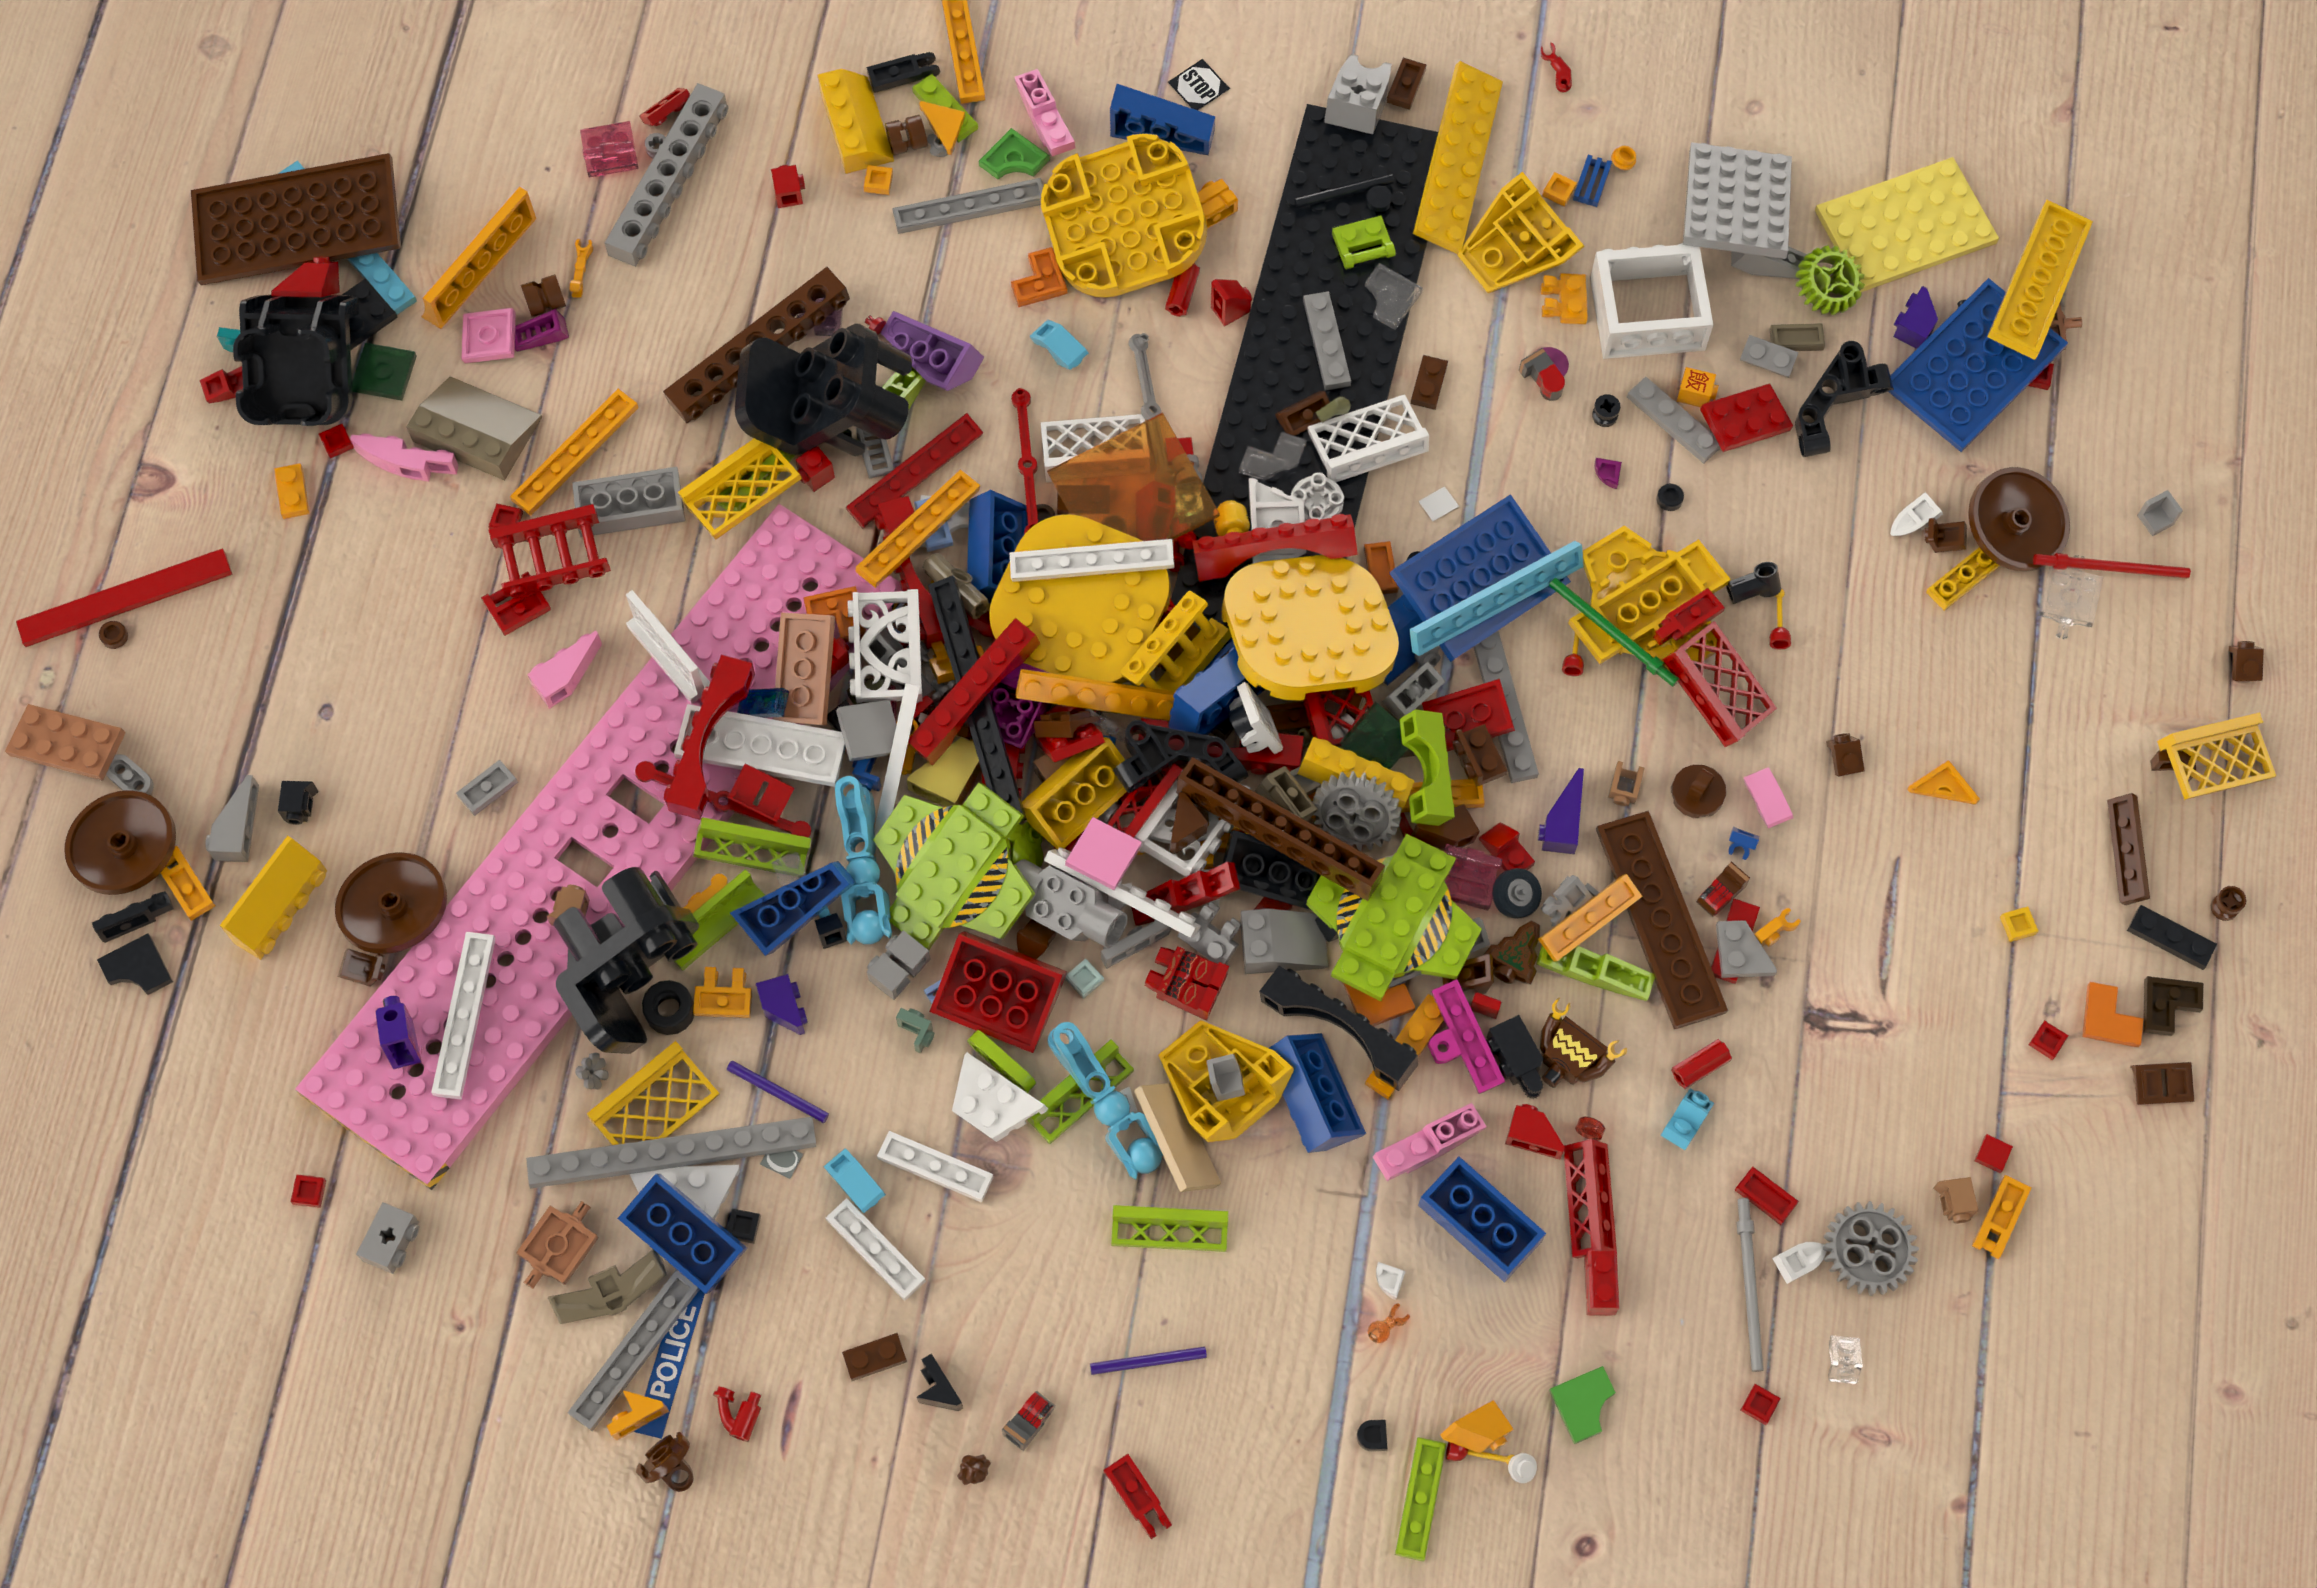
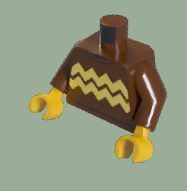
(1572, 1051)

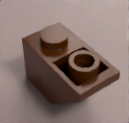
(1456, 832)

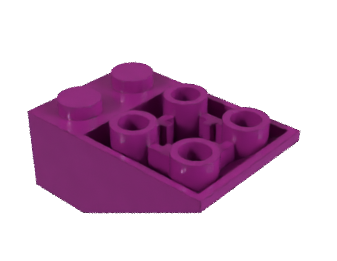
(1015, 714)

